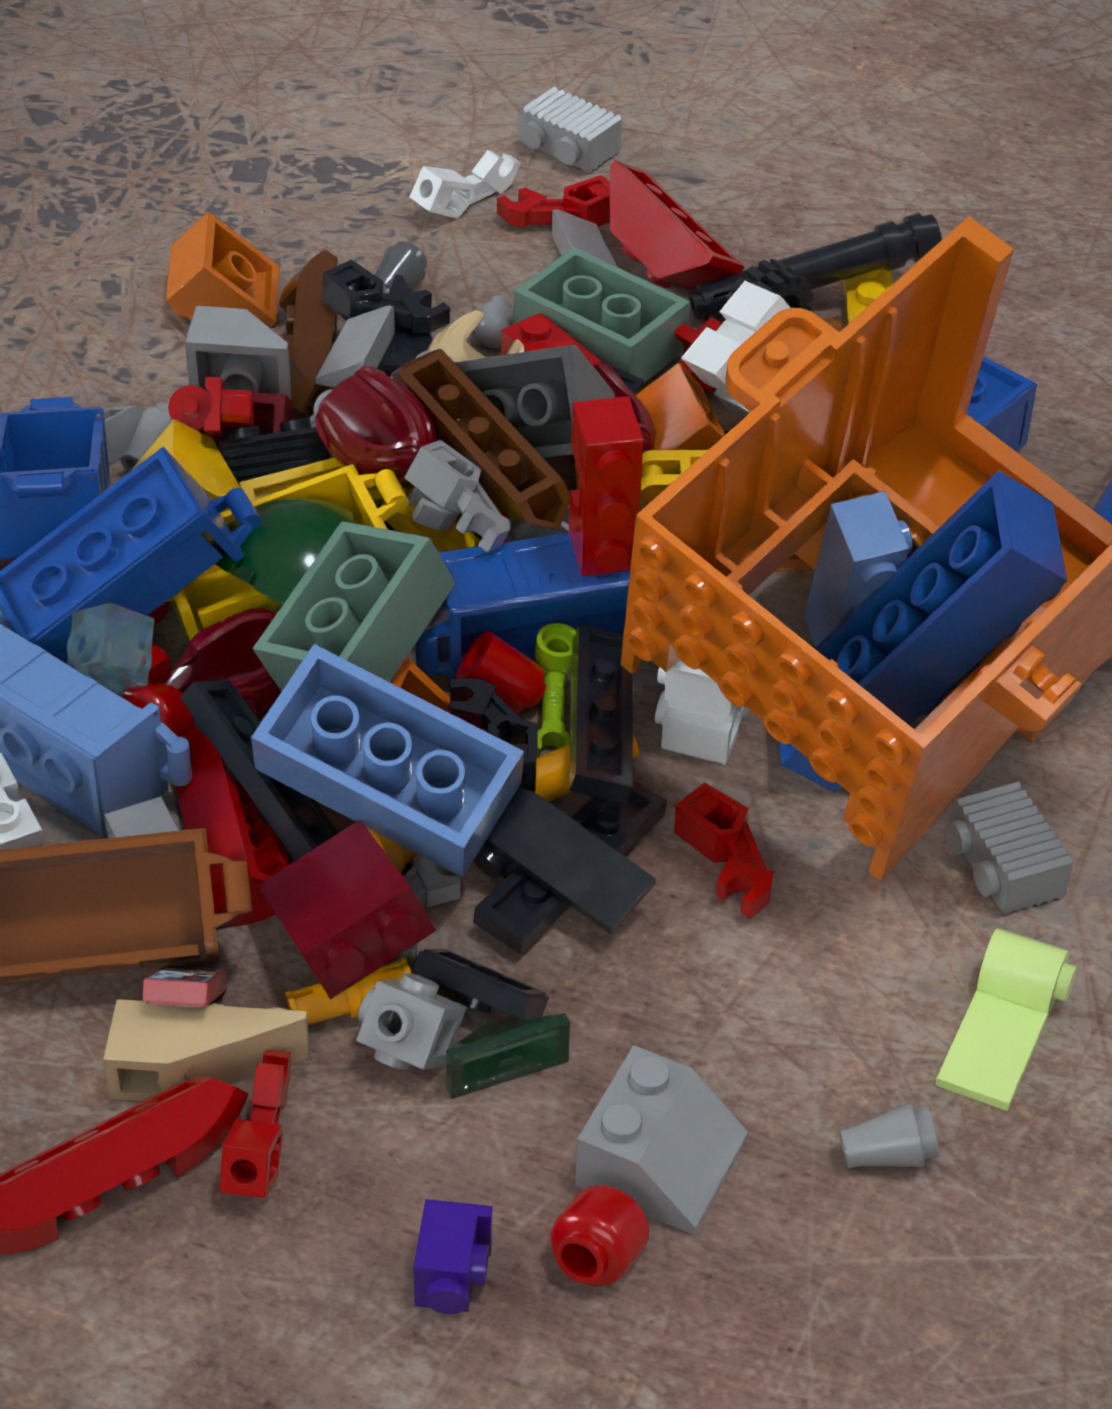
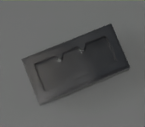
(480, 985)

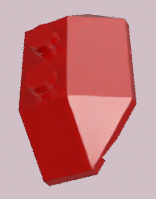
(663, 232)

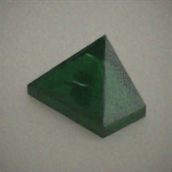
(506, 1052)

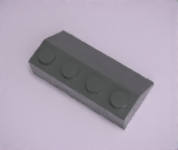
(538, 392)

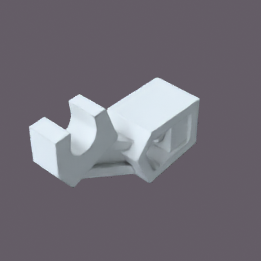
(450, 193)

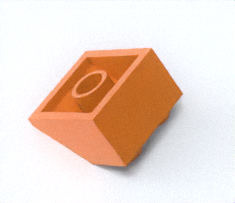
(221, 269)

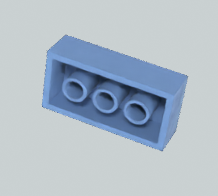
(388, 759)

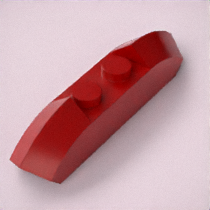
(126, 1149)

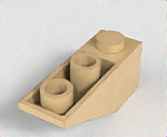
(165, 1044)

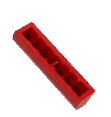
(232, 827)

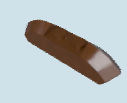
(309, 328)
(469, 423)

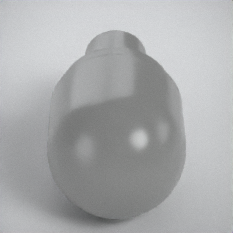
(496, 317)

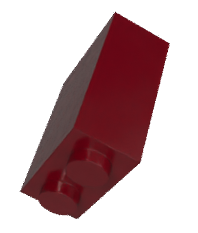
(347, 908)

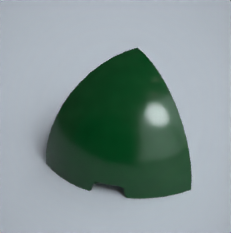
(284, 543)

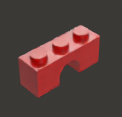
(609, 470)

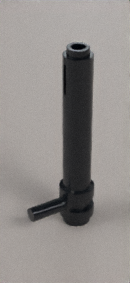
(884, 248)

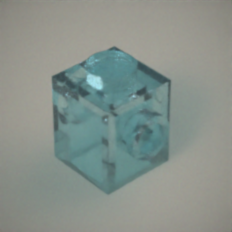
(111, 646)

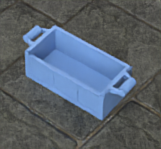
(79, 739)

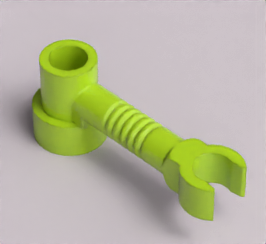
(554, 654)

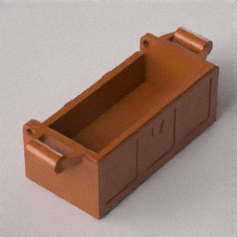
(113, 905)

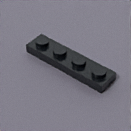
(600, 716)
(229, 725)
(525, 909)

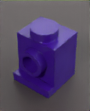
(451, 1254)

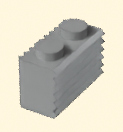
(570, 129)
(1009, 847)

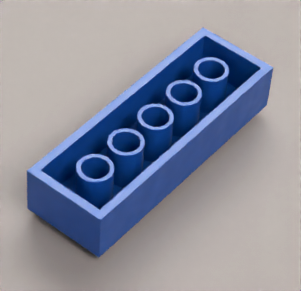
(948, 604)

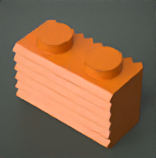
(681, 412)

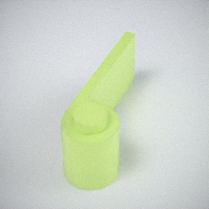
(1006, 1017)

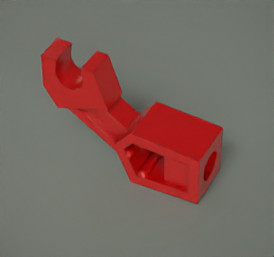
(584, 199)
(721, 833)
(254, 1146)

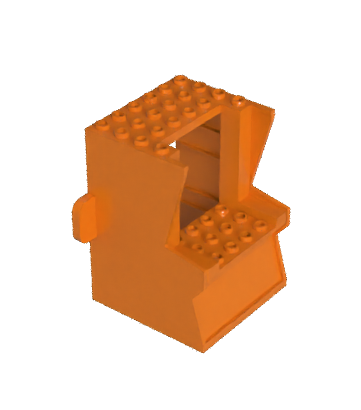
(837, 424)

